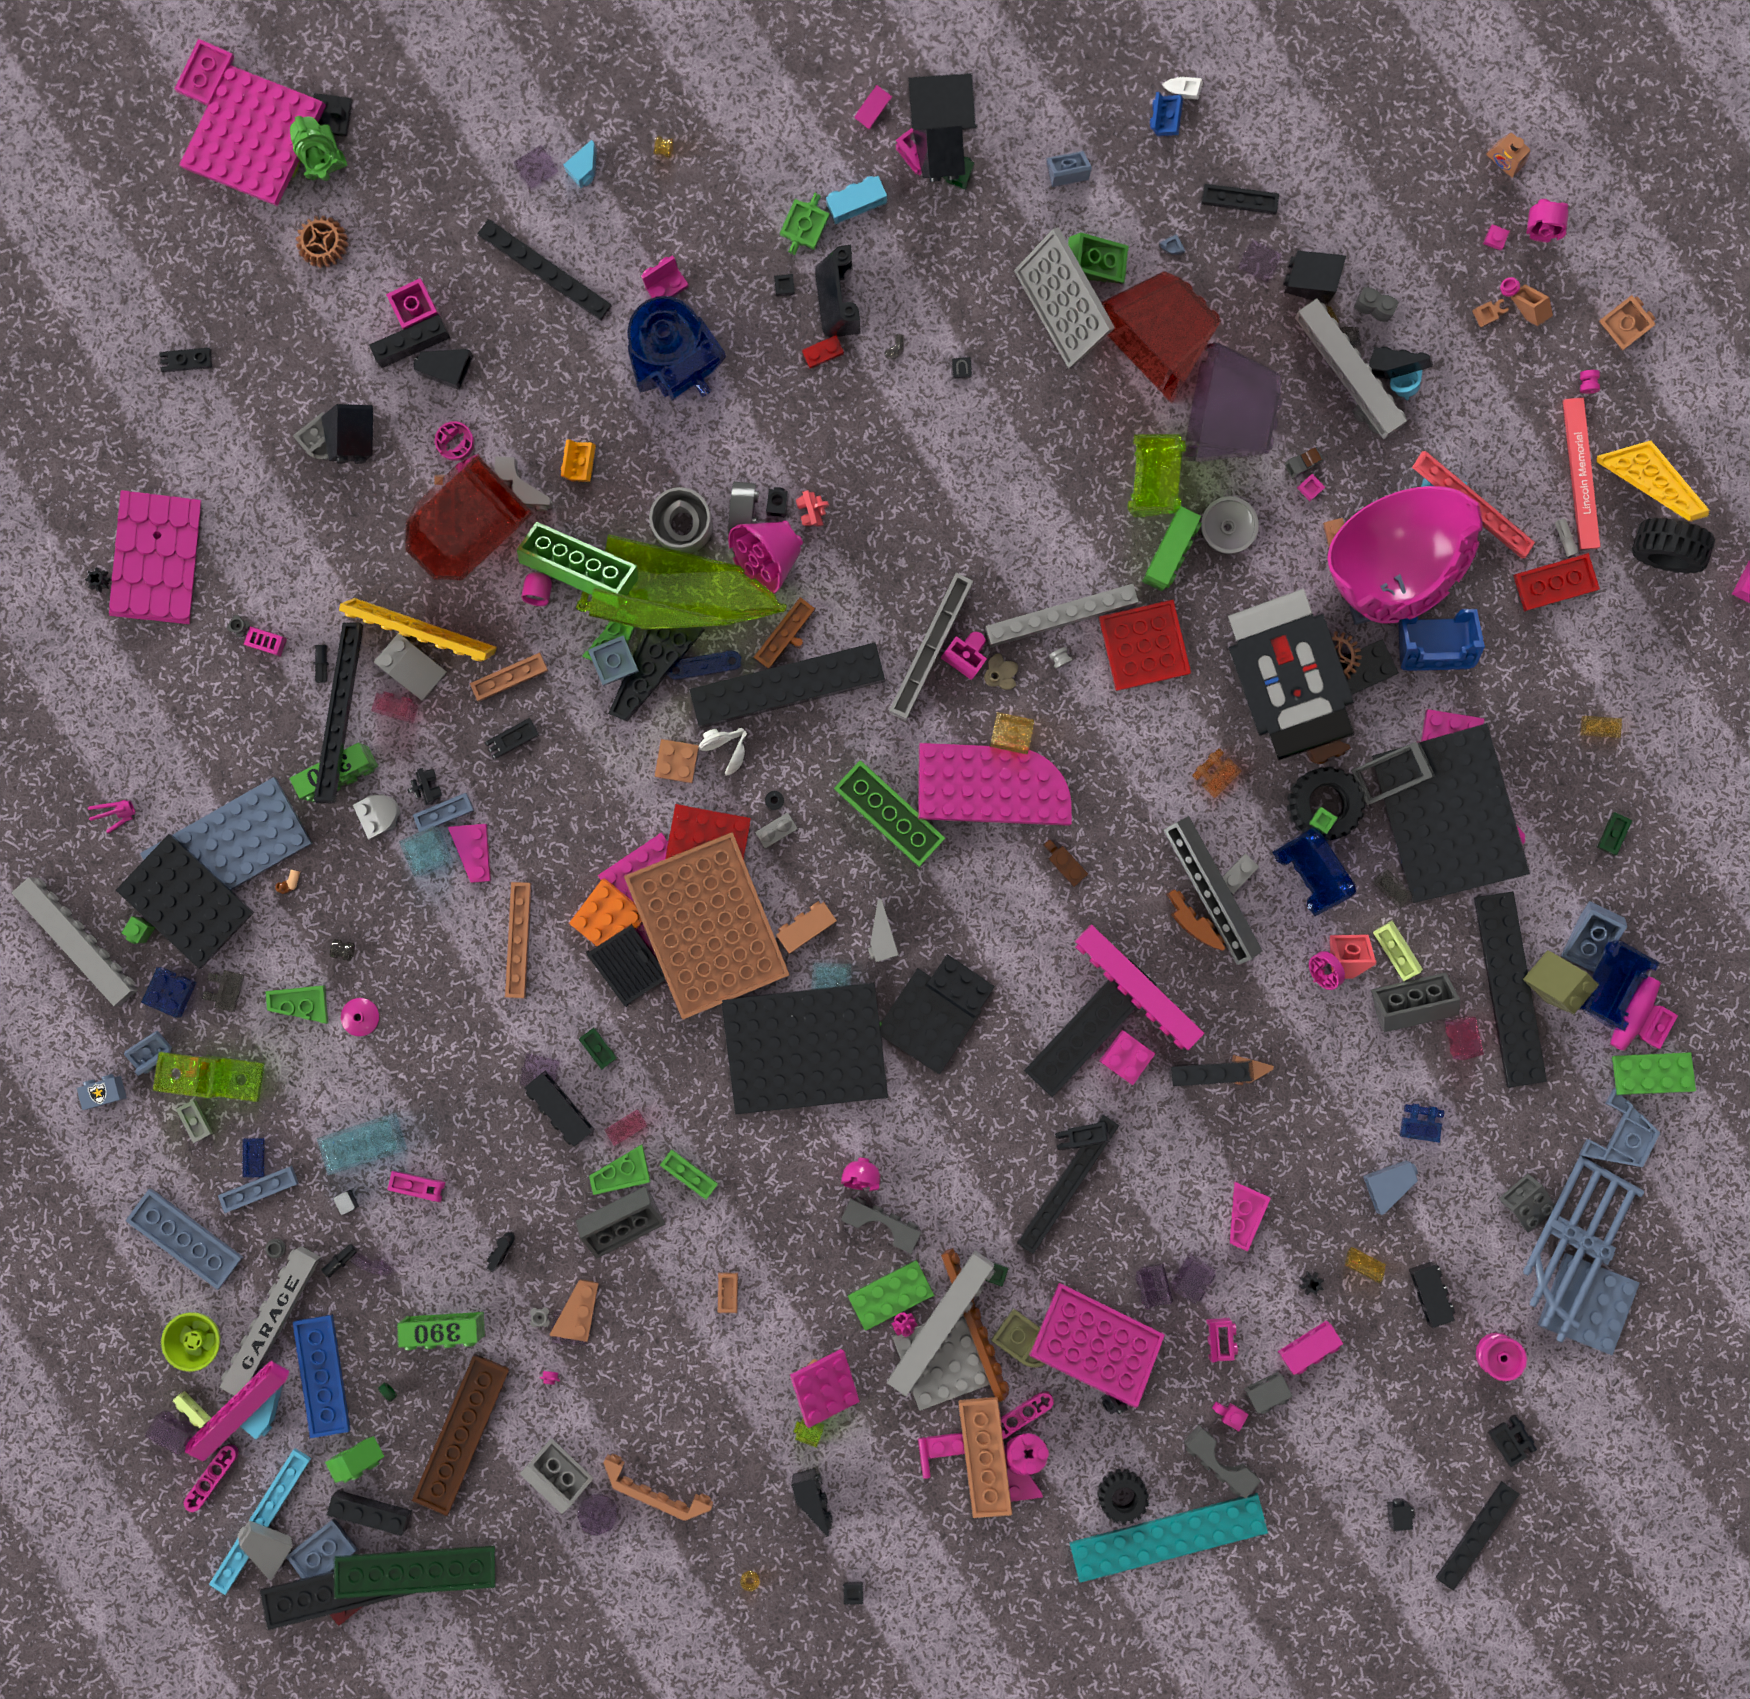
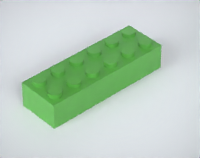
(575, 561)
(889, 813)

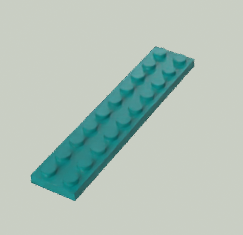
(1168, 1537)

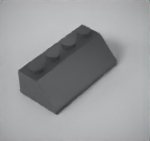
(1415, 1002)
(619, 1222)

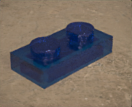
(253, 1157)

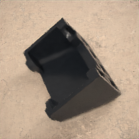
(836, 317)

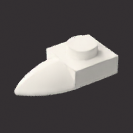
(1185, 86)

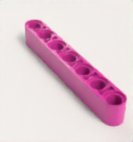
(237, 1411)

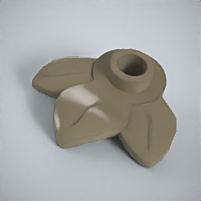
(1003, 671)

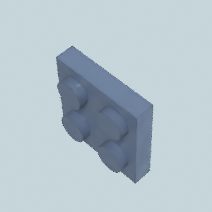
(613, 660)

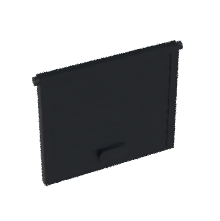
(942, 101)
(627, 964)

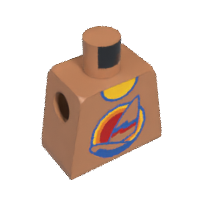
(1509, 154)

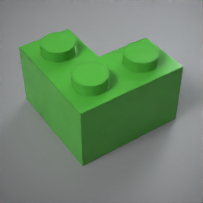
(352, 1462)

